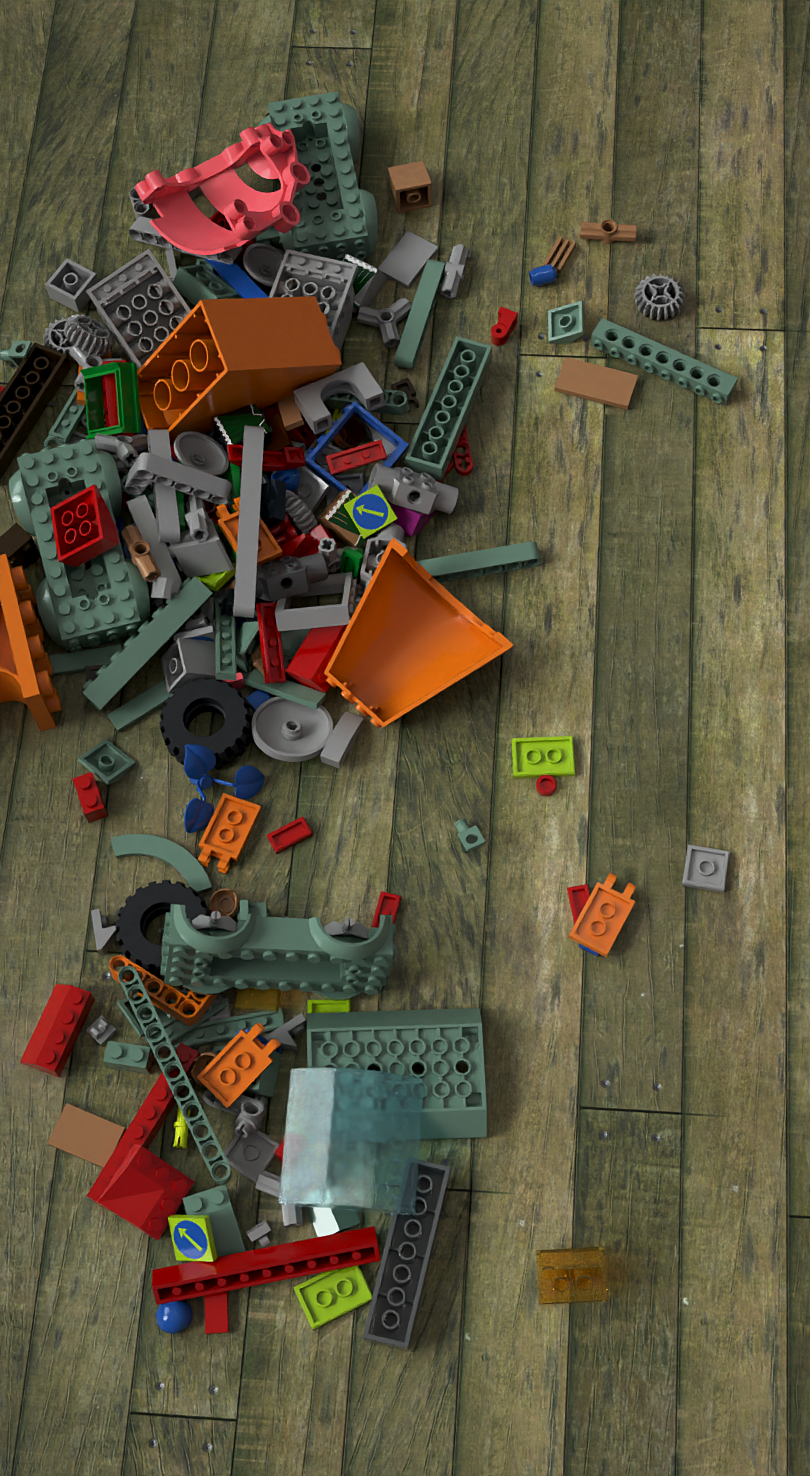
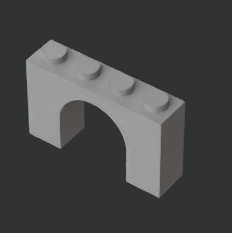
(353, 380)

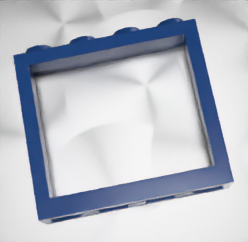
(337, 425)

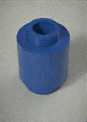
(542, 275)

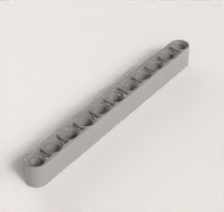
(248, 522)

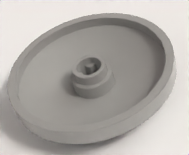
(290, 729)

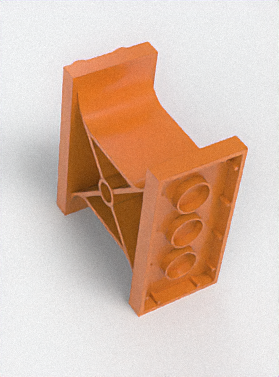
(23, 662)

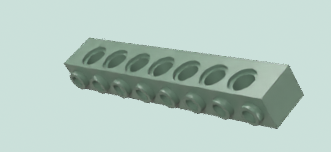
(660, 354)

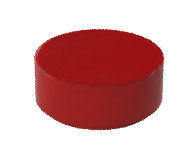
(546, 785)

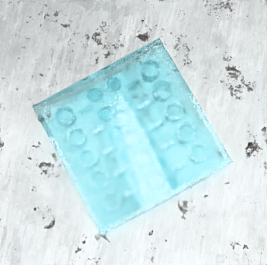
(352, 1140)

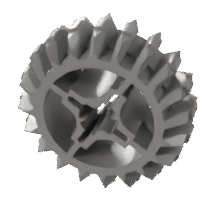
(658, 290)
(56, 333)
(88, 334)
(299, 514)

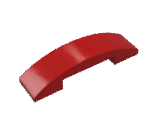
(272, 460)

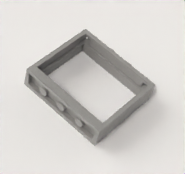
(320, 616)

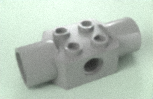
(413, 489)
(375, 549)

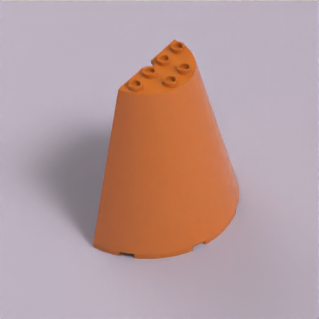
(407, 641)

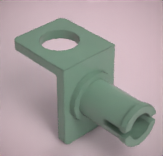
(16, 353)
(468, 837)

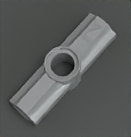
(454, 271)
(197, 519)

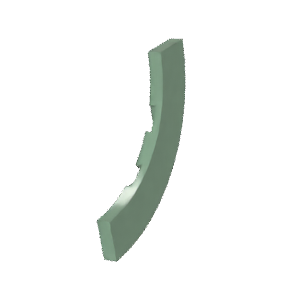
(167, 852)

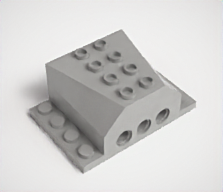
(326, 280)
(139, 306)

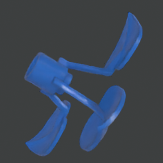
(196, 764)

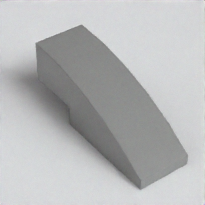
(341, 740)

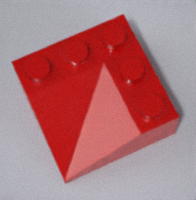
(83, 527)
(145, 1191)

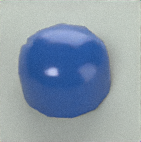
(290, 477)
(174, 1316)

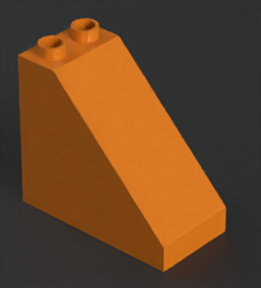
(232, 358)

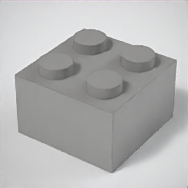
(70, 284)

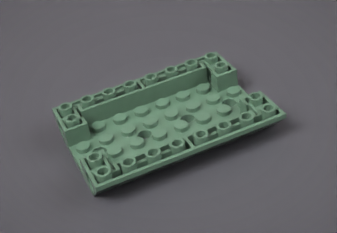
(396, 1041)

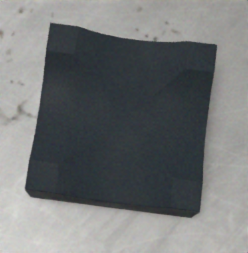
(273, 501)

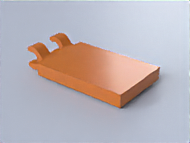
(228, 523)
(228, 831)
(603, 916)
(238, 1065)

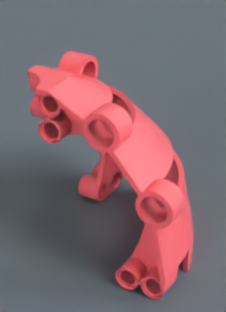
(248, 211)

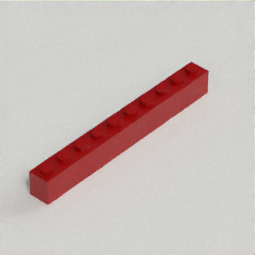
(265, 1265)

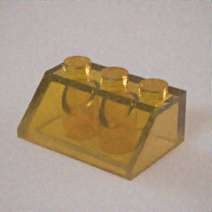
(571, 1275)

